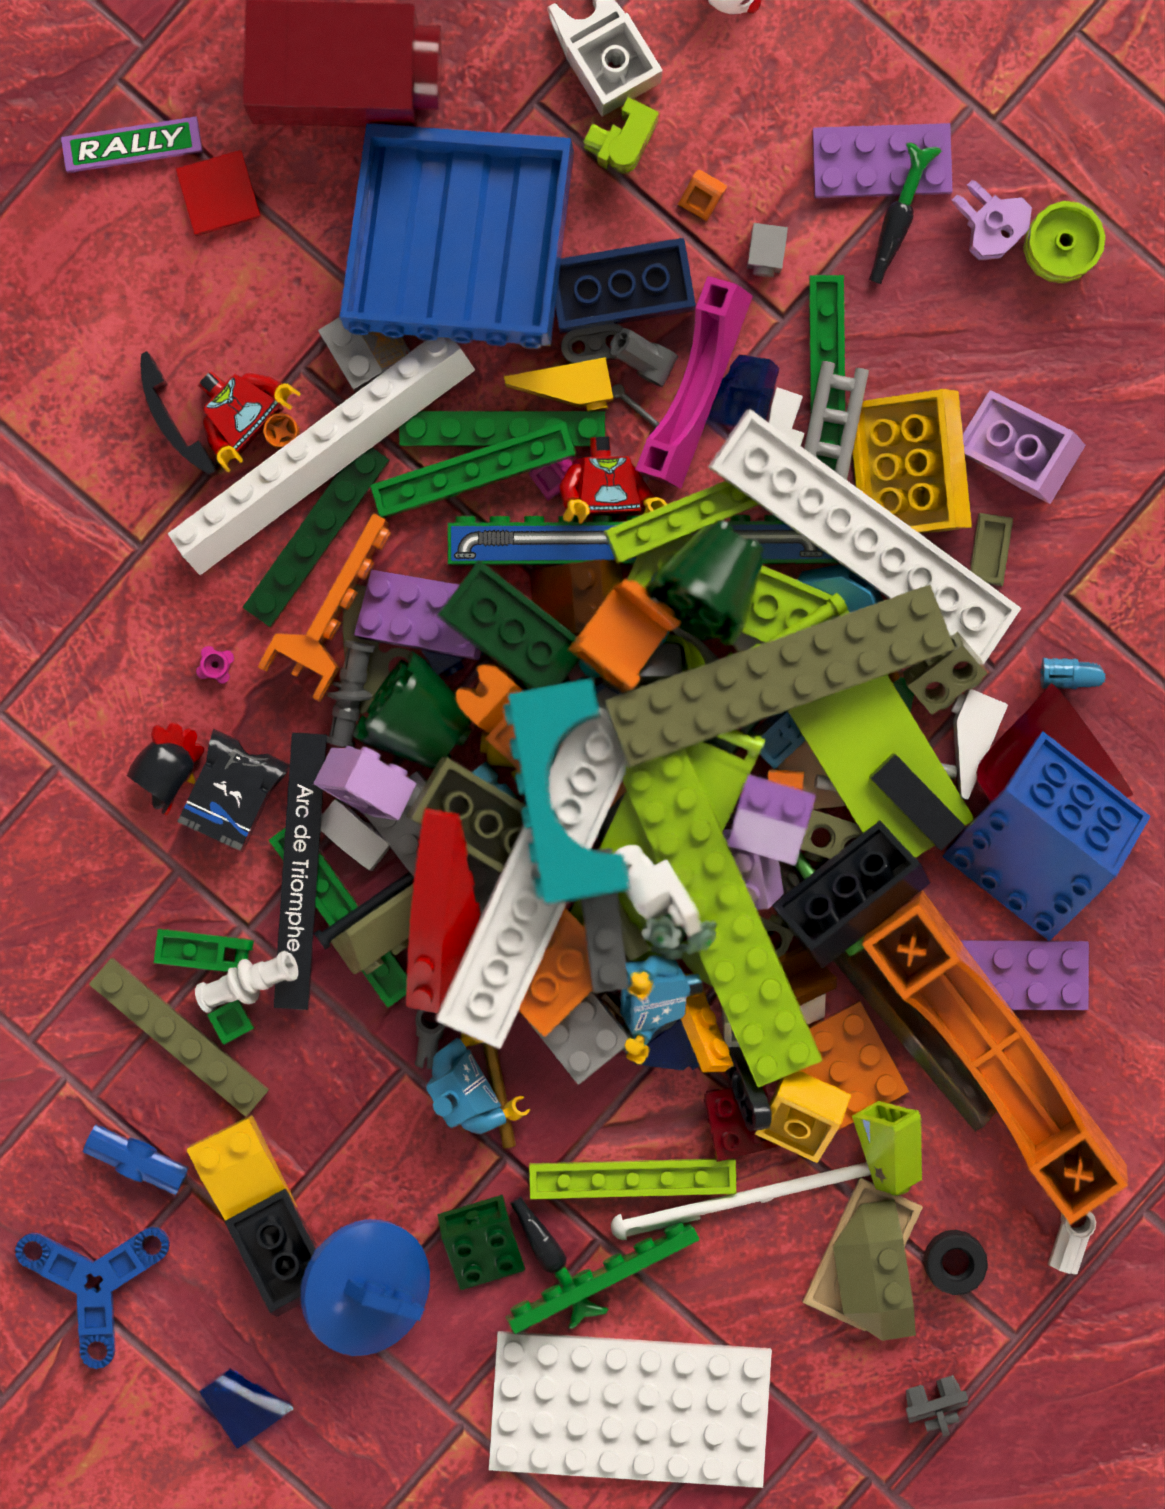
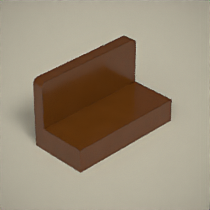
(806, 976)

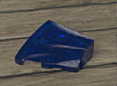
(744, 388)
(242, 1406)

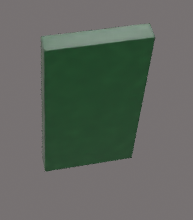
(510, 629)

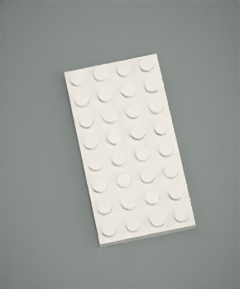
(630, 1409)

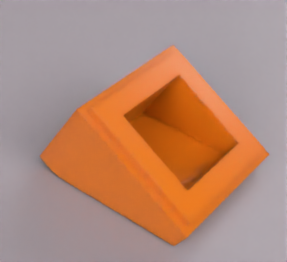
(702, 195)

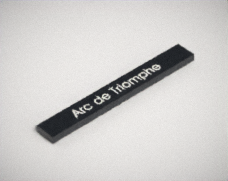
(300, 866)

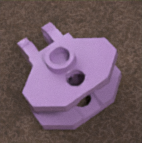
(996, 215)

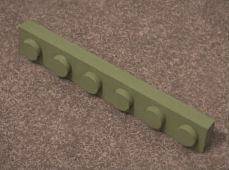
(179, 1036)

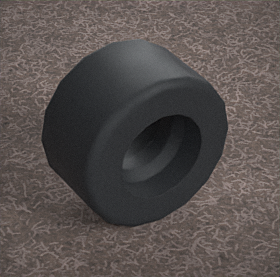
(973, 1274)

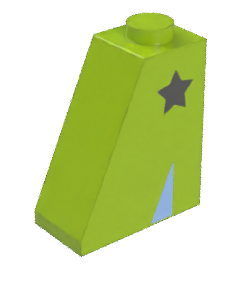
(891, 1145)

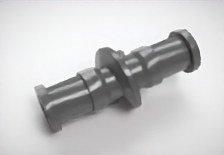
(350, 693)

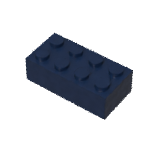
(624, 285)

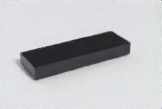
(917, 801)

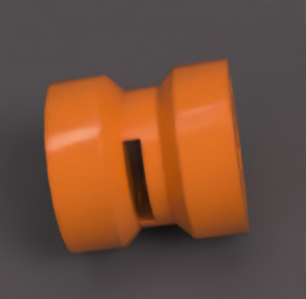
(277, 428)

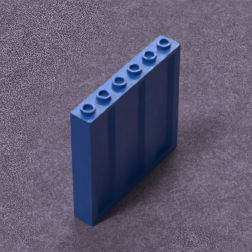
(457, 235)

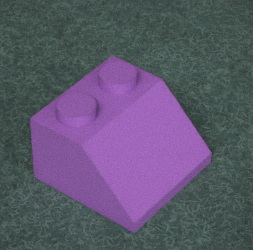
(771, 820)

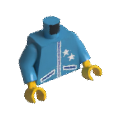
(654, 998)
(463, 1092)

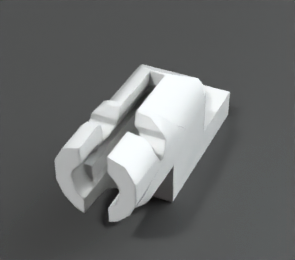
(658, 890)

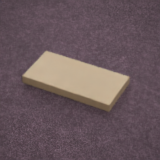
(824, 1288)

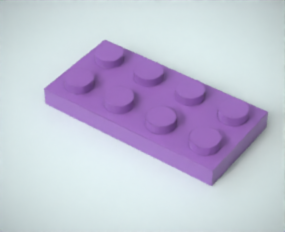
(876, 160)
(404, 613)
(1036, 972)

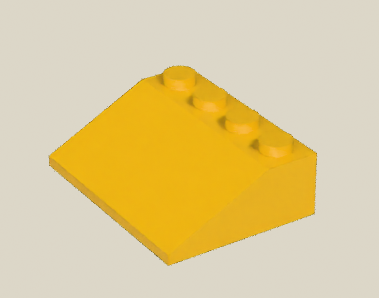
(914, 459)

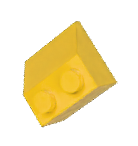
(805, 1115)

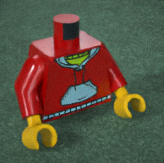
(240, 410)
(605, 485)

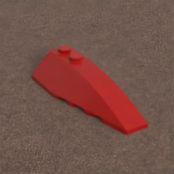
(441, 910)

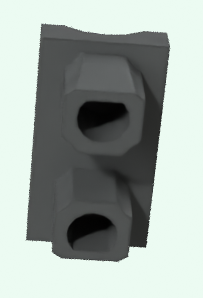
(951, 1399)

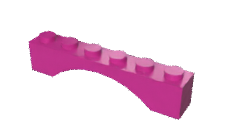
(717, 327)

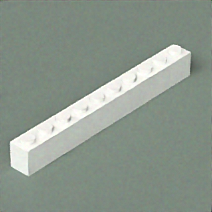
(320, 452)

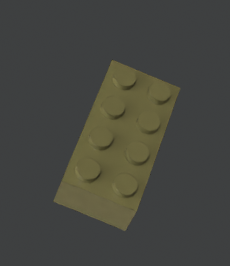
(487, 815)

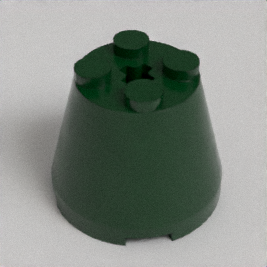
(710, 582)
(414, 715)

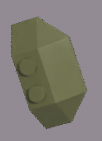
(875, 1272)

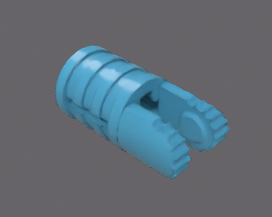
(1070, 673)

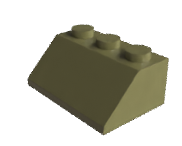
(377, 934)

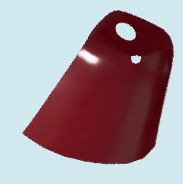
(1062, 723)

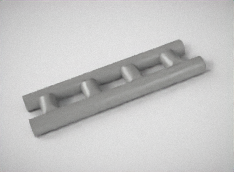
(849, 419)

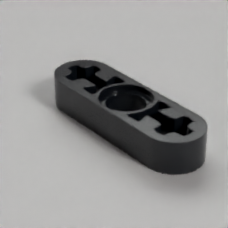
(748, 1095)

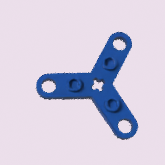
(71, 1271)

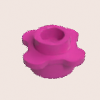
(206, 669)

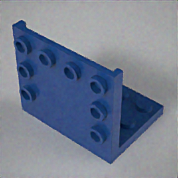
(1049, 838)

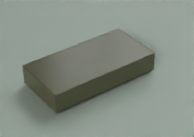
(991, 548)

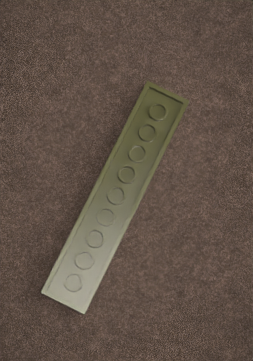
(779, 675)

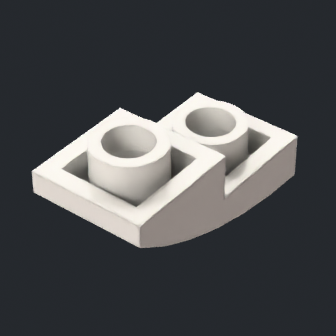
(353, 834)

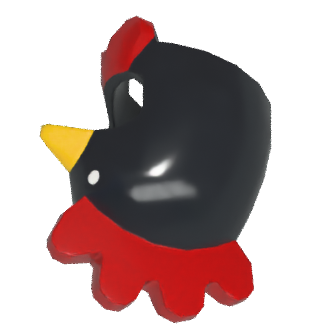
(166, 764)

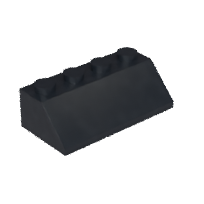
(851, 894)

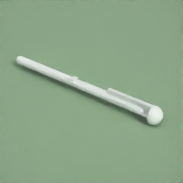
(691, 1212)

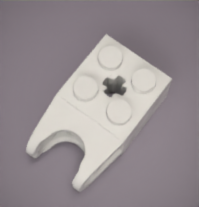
(602, 39)

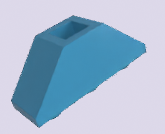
(840, 580)

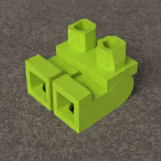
(623, 146)

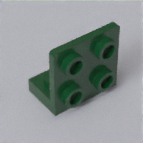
(480, 1242)

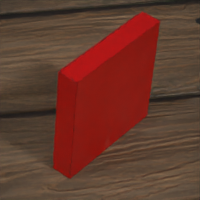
(218, 192)

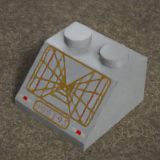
(362, 356)

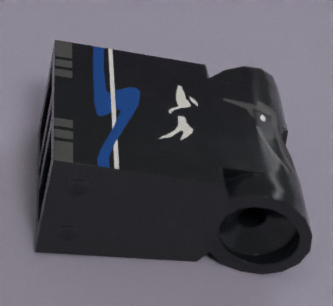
(231, 791)

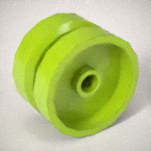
(1083, 250)

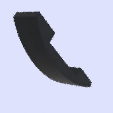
(153, 381)

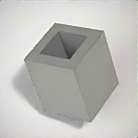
(767, 249)

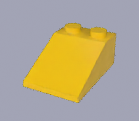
(237, 1167)

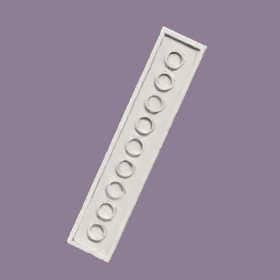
(858, 530)
(515, 921)

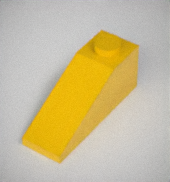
(573, 384)

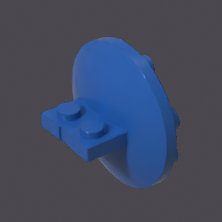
(365, 1287)

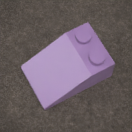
(1021, 446)

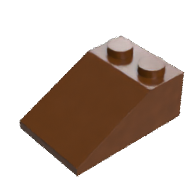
(574, 590)

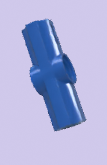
(135, 1159)

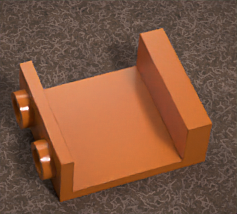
(624, 634)

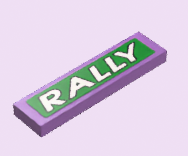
(131, 144)

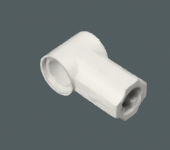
(1071, 1244)

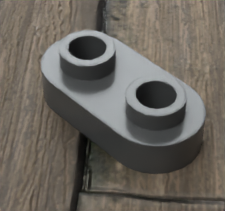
(593, 340)

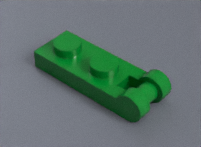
(199, 950)

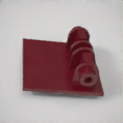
(728, 1128)

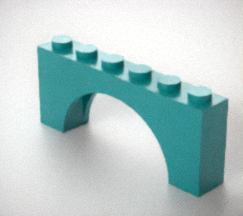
(541, 724)

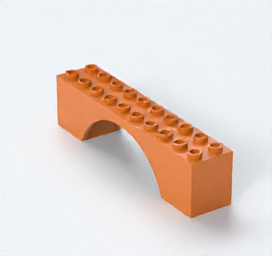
(1038, 1107)

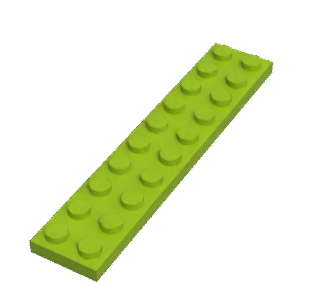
(742, 955)

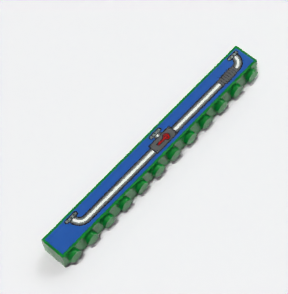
(571, 542)

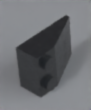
(275, 1249)

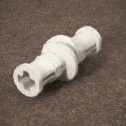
(246, 981)

